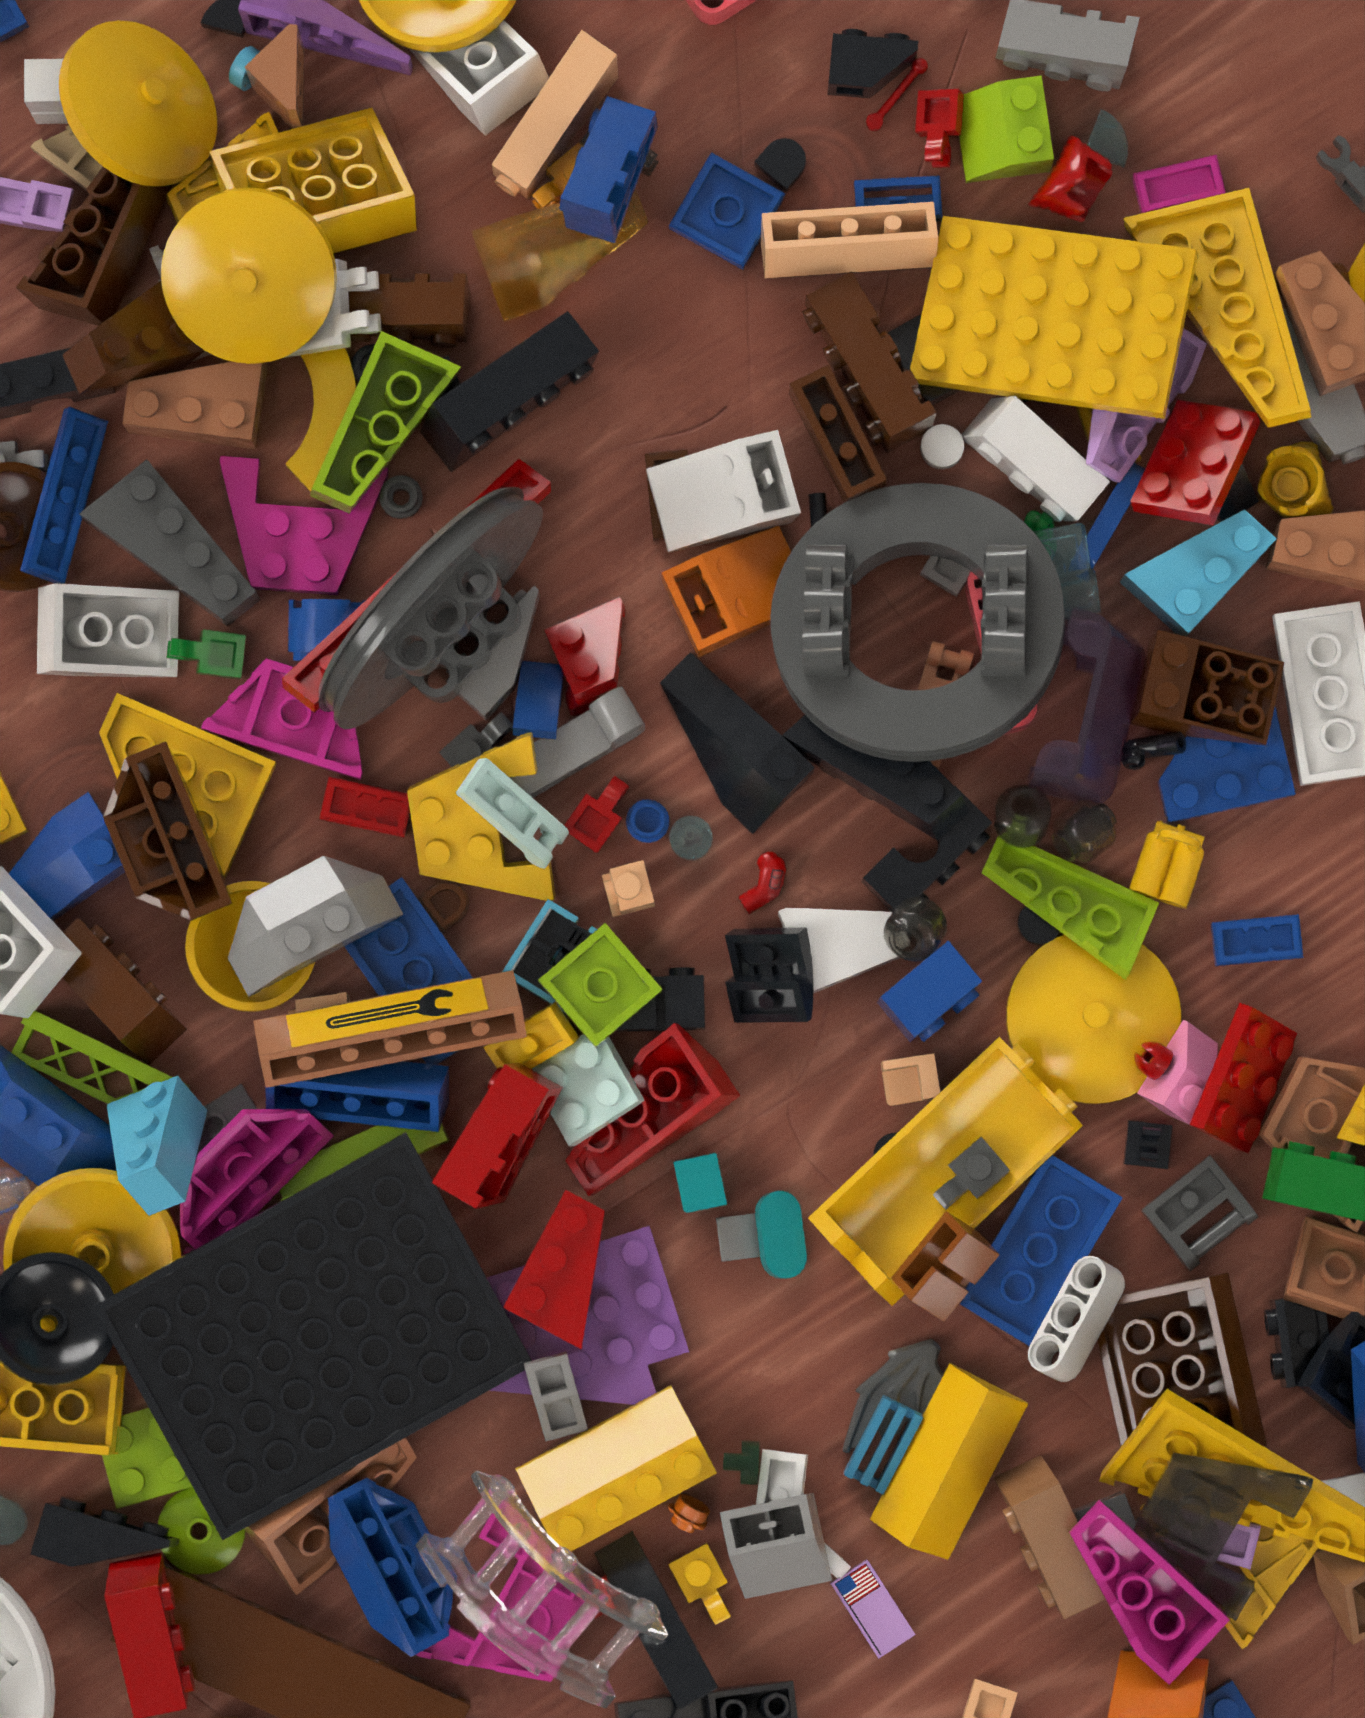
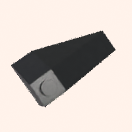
(740, 751)

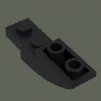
(737, 1701)

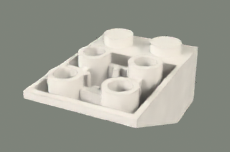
(724, 492)

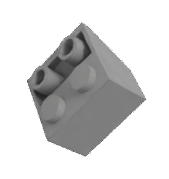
(776, 1545)

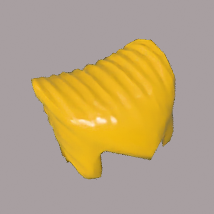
(1295, 481)

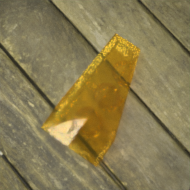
(537, 257)

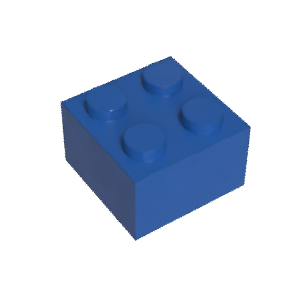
(929, 992)

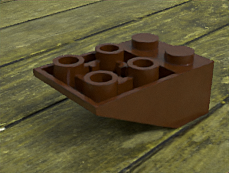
(1206, 690)

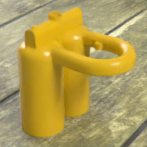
(1169, 864)

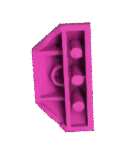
(247, 1168)

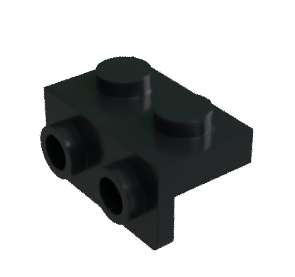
(1297, 1337)

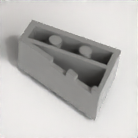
(1066, 43)

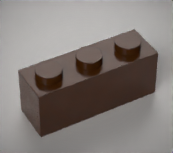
(836, 434)

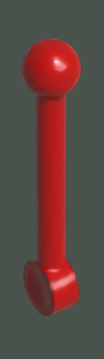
(875, 120)

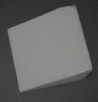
(738, 1237)

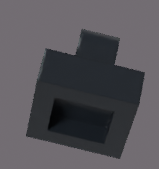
(1147, 1144)

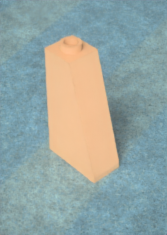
(556, 115)

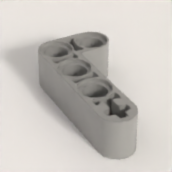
(582, 741)

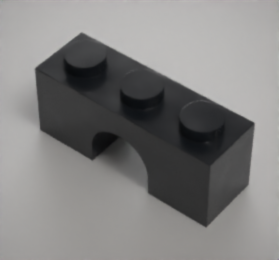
(38, 380)
(898, 878)

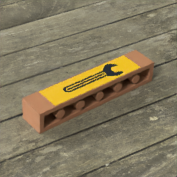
(389, 1028)

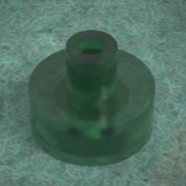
(746, 1462)

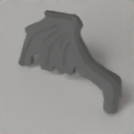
(906, 1377)

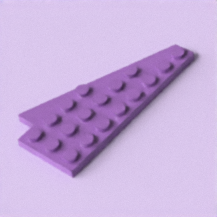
(626, 1327)

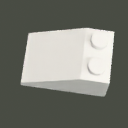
(489, 76)
(106, 631)

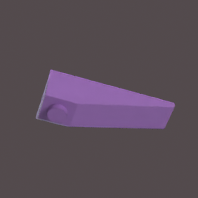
(324, 31)

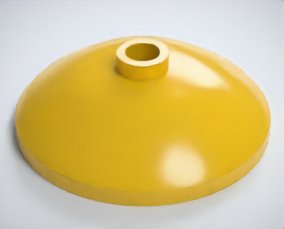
(208, 952)

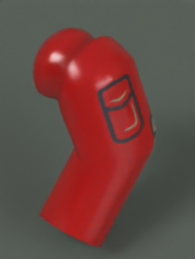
(769, 884)

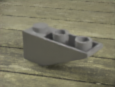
(495, 681)

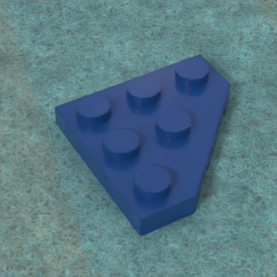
(1225, 776)

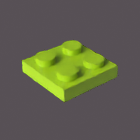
(600, 985)
(144, 1462)

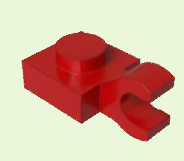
(937, 118)
(594, 819)

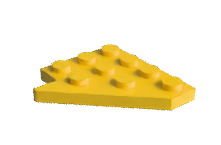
(220, 775)

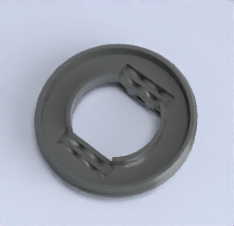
(431, 608)
(1018, 626)

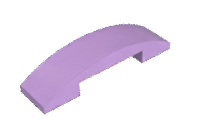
(34, 204)

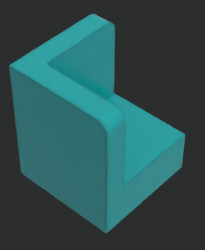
(700, 1183)

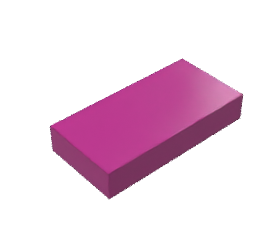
(1178, 183)

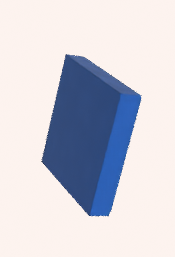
(726, 210)

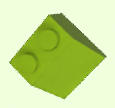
(1005, 130)

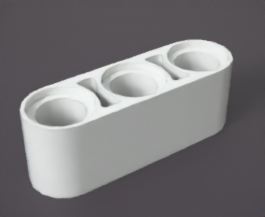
(1057, 1327)

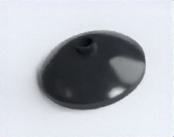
(65, 1292)

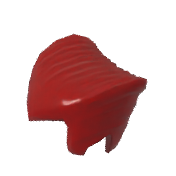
(1073, 181)

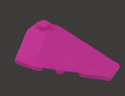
(1151, 1599)

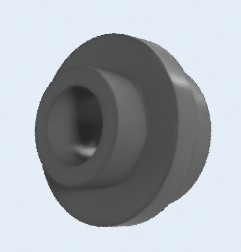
(397, 484)

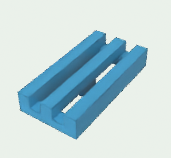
(867, 1477)

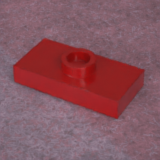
(366, 807)

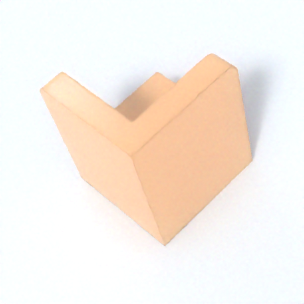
(910, 1079)

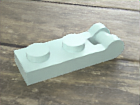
(512, 812)

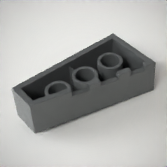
(162, 534)

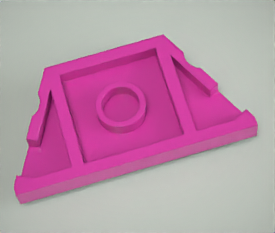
(276, 721)

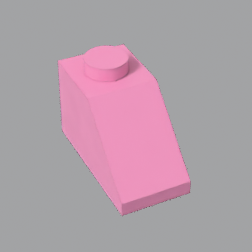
(1184, 1080)

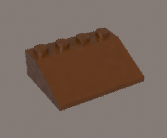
(1184, 1342)

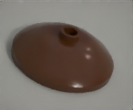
(19, 500)

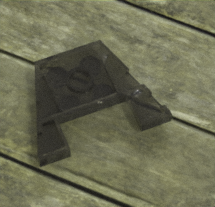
(1198, 1509)

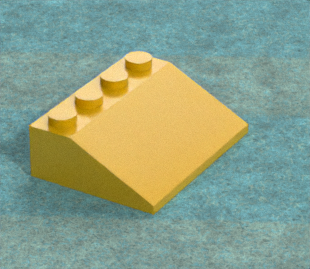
(332, 169)

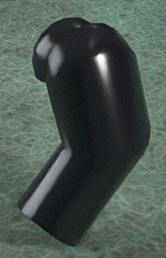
(1151, 746)

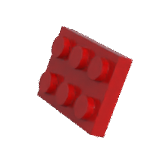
(1195, 462)
(1244, 1078)

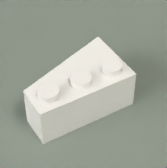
(1035, 458)

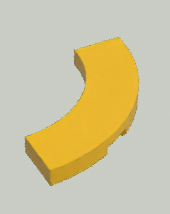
(332, 391)

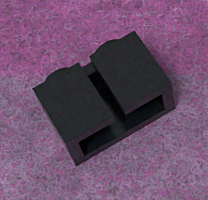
(677, 1003)

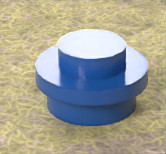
(647, 821)

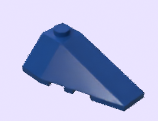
(69, 859)

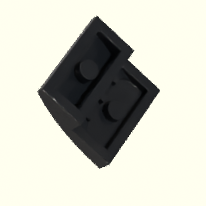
(770, 975)
(1330, 1370)

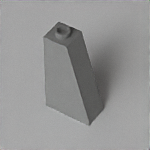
(1335, 419)

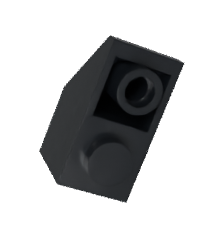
(865, 63)

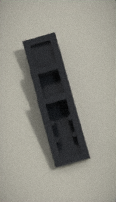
(677, 1654)

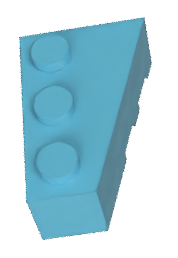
(1199, 572)

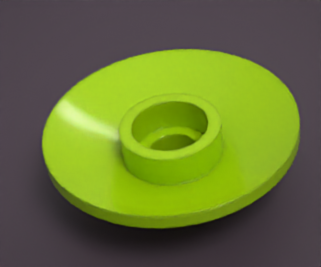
(195, 1554)

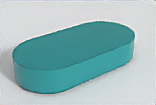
(780, 1234)

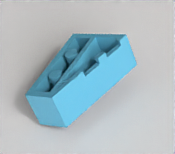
(157, 1142)

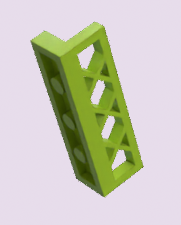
(93, 1048)
(352, 1148)

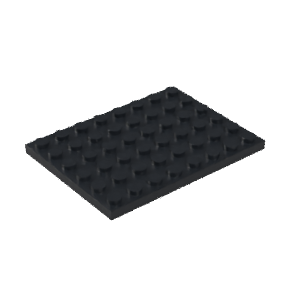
(313, 1335)

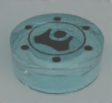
(690, 838)

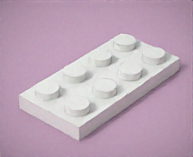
(1324, 689)

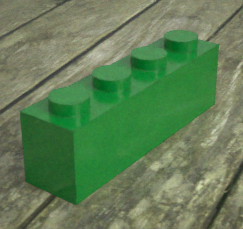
(1316, 1182)

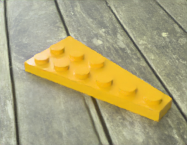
(1234, 297)
(1183, 1428)

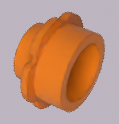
(689, 1513)

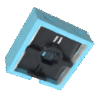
(544, 945)

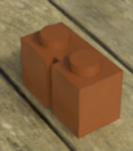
(944, 1265)

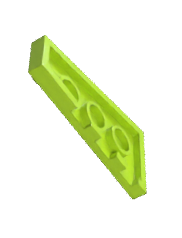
(1080, 904)

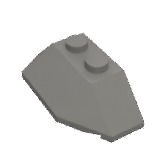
(306, 920)

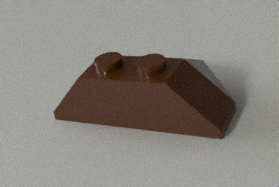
(164, 837)

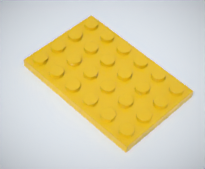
(1054, 316)

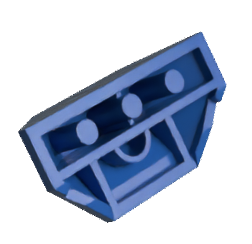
(46, 1128)
(375, 1547)

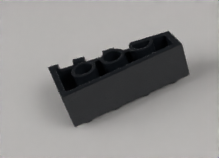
(508, 390)
(908, 789)

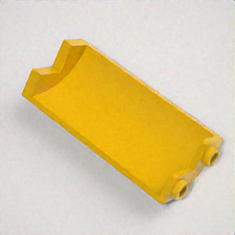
(890, 1200)

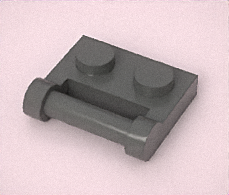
(1189, 1202)

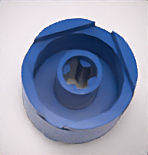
(313, 621)

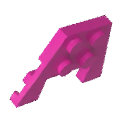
(294, 544)
(546, 1619)

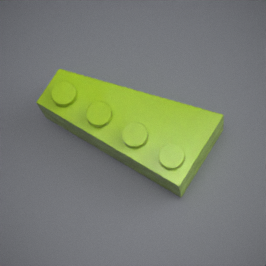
(381, 416)

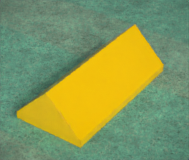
(948, 1462)

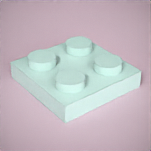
(594, 1088)

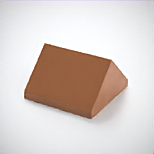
(279, 75)

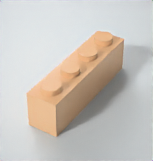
(848, 239)

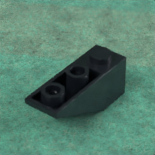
(83, 1538)

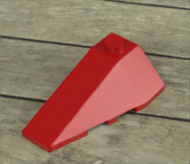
(680, 1092)

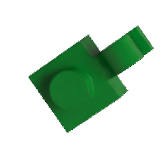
(216, 653)

